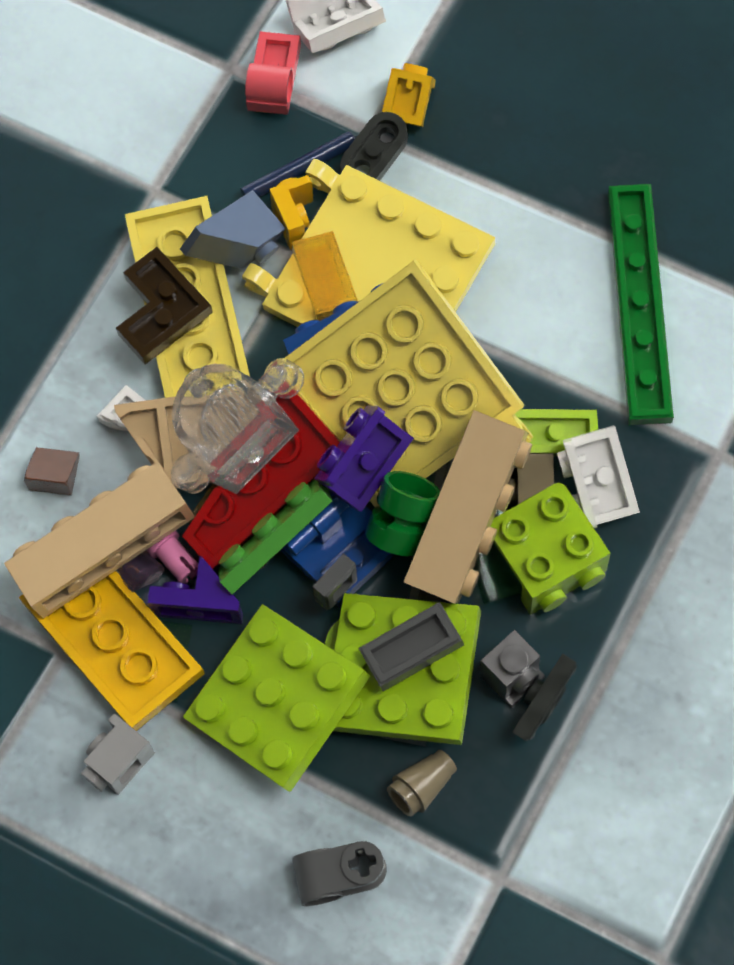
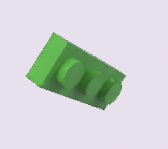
(272, 534)

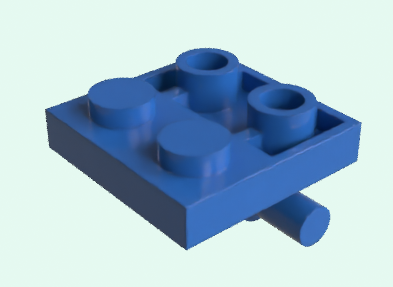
(331, 534)

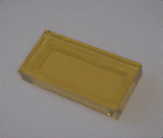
(323, 273)

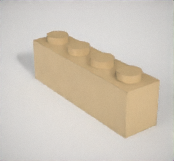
(467, 507)
(98, 539)

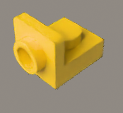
(409, 93)
(288, 207)

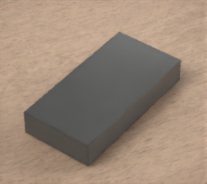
(411, 646)

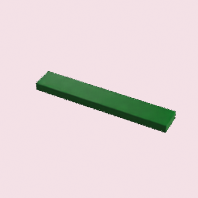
(640, 305)

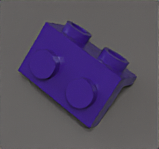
(362, 457)

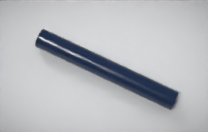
(299, 166)

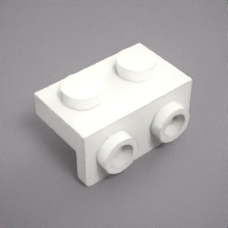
(332, 21)
(599, 475)

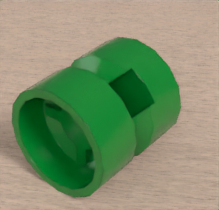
(402, 512)

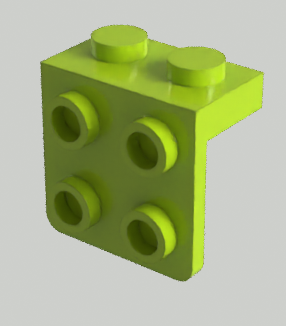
(550, 547)

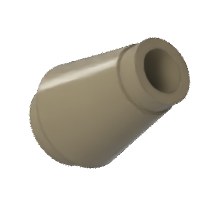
(420, 783)

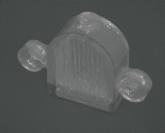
(231, 423)

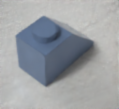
(236, 234)

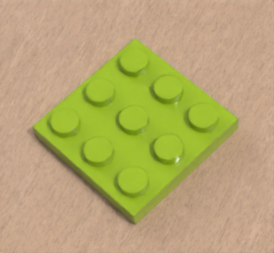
(276, 697)
(426, 704)

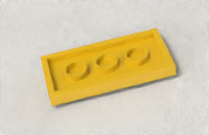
(122, 649)

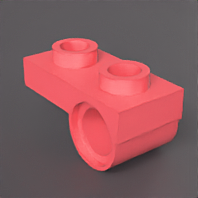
(272, 73)

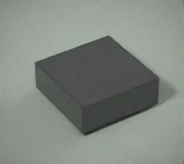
(335, 582)

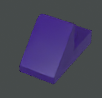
(206, 602)

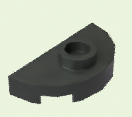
(544, 697)

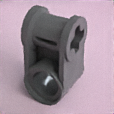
(328, 872)

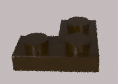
(170, 310)

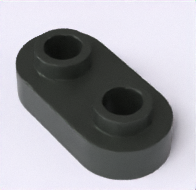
(371, 151)

